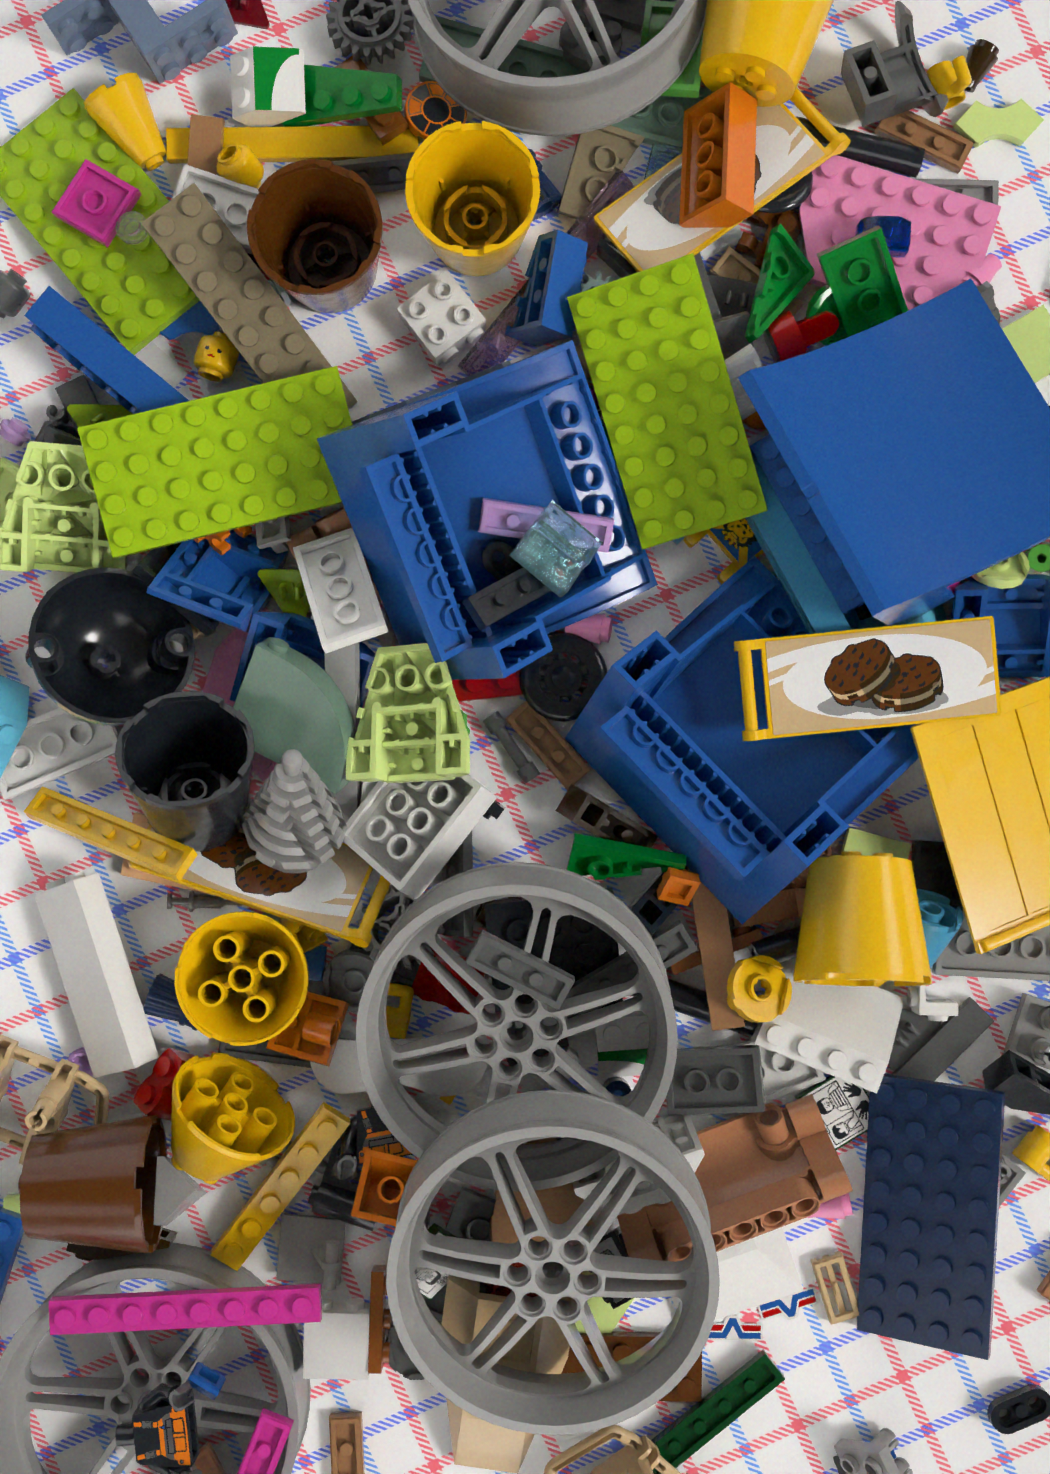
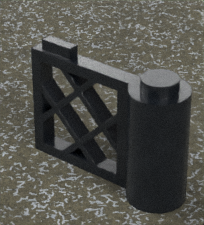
(336, 1195)

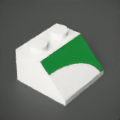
(267, 85)
(622, 1045)

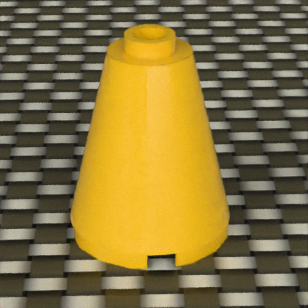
(128, 119)

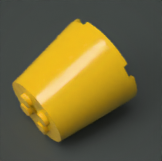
(760, 45)
(467, 177)
(861, 923)

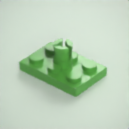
(655, 18)

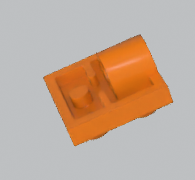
(313, 1031)

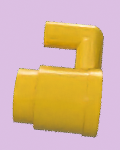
(951, 80)
(399, 1017)
(1035, 1151)

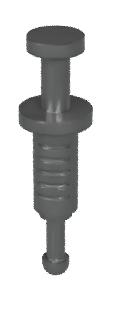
(198, 901)

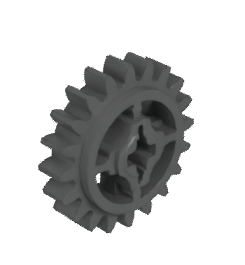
(364, 27)

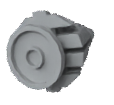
(294, 818)

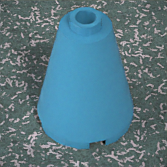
(938, 921)

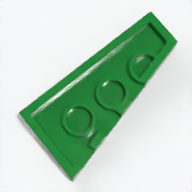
(346, 95)

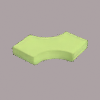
(1008, 123)

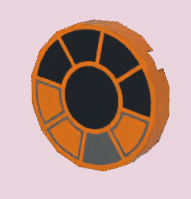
(431, 109)

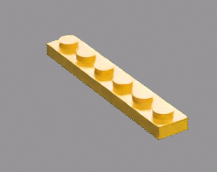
(111, 833)
(280, 1186)

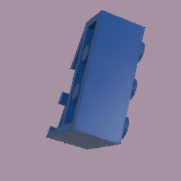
(554, 275)

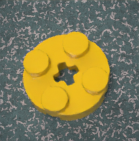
(741, 989)

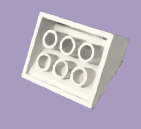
(415, 827)
(835, 1029)

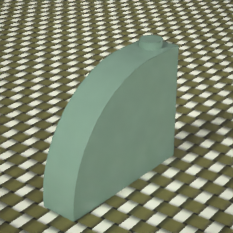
(297, 708)

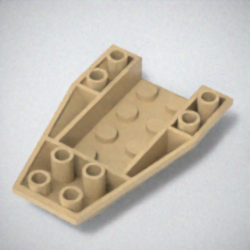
(538, 1351)

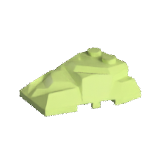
(54, 515)
(409, 721)

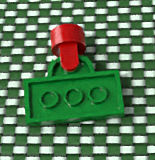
(857, 296)

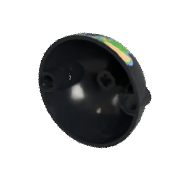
(112, 619)

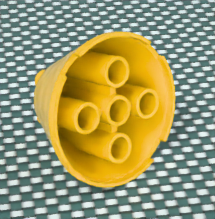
(221, 995)
(226, 1117)

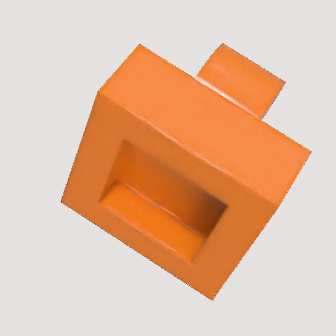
(678, 886)

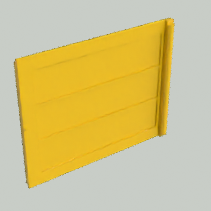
(994, 811)

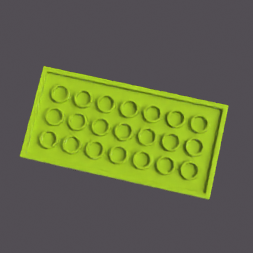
(126, 283)
(667, 402)
(215, 461)

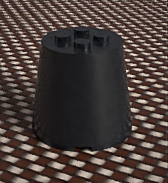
(189, 767)

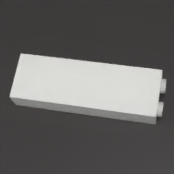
(96, 974)

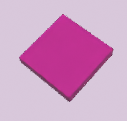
(96, 202)

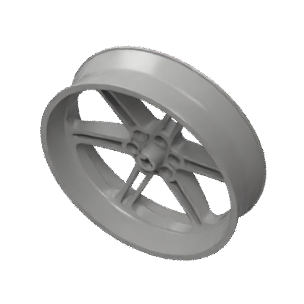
(556, 103)
(563, 894)
(176, 1264)
(553, 1269)

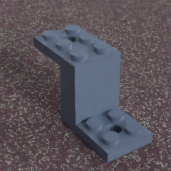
(163, 48)

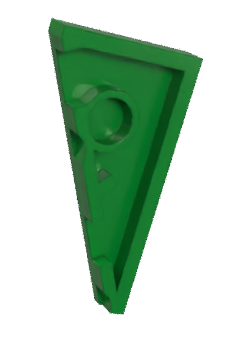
(780, 280)
(617, 859)

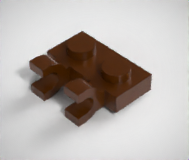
(751, 246)

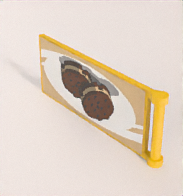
(646, 218)
(872, 677)
(316, 898)

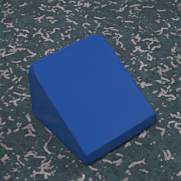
(316, 962)
(206, 1380)

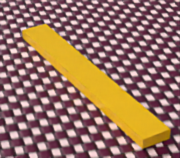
(299, 143)

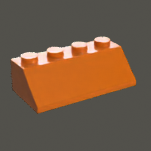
(718, 159)

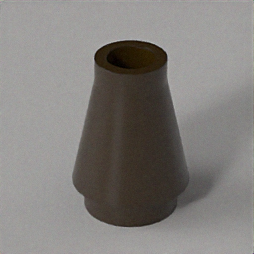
(980, 60)

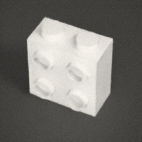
(442, 318)
(339, 1342)

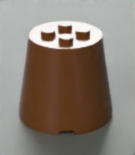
(315, 214)
(94, 1185)

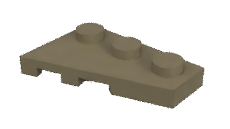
(593, 164)

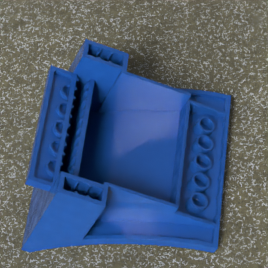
(908, 454)
(417, 498)
(673, 749)

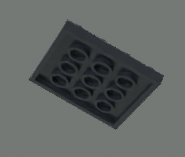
(576, 944)

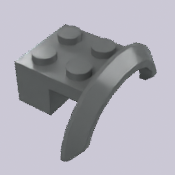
(892, 79)

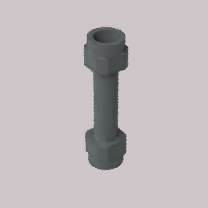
(496, 725)

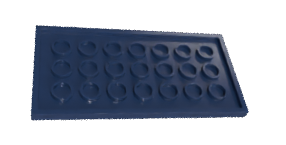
(931, 1214)

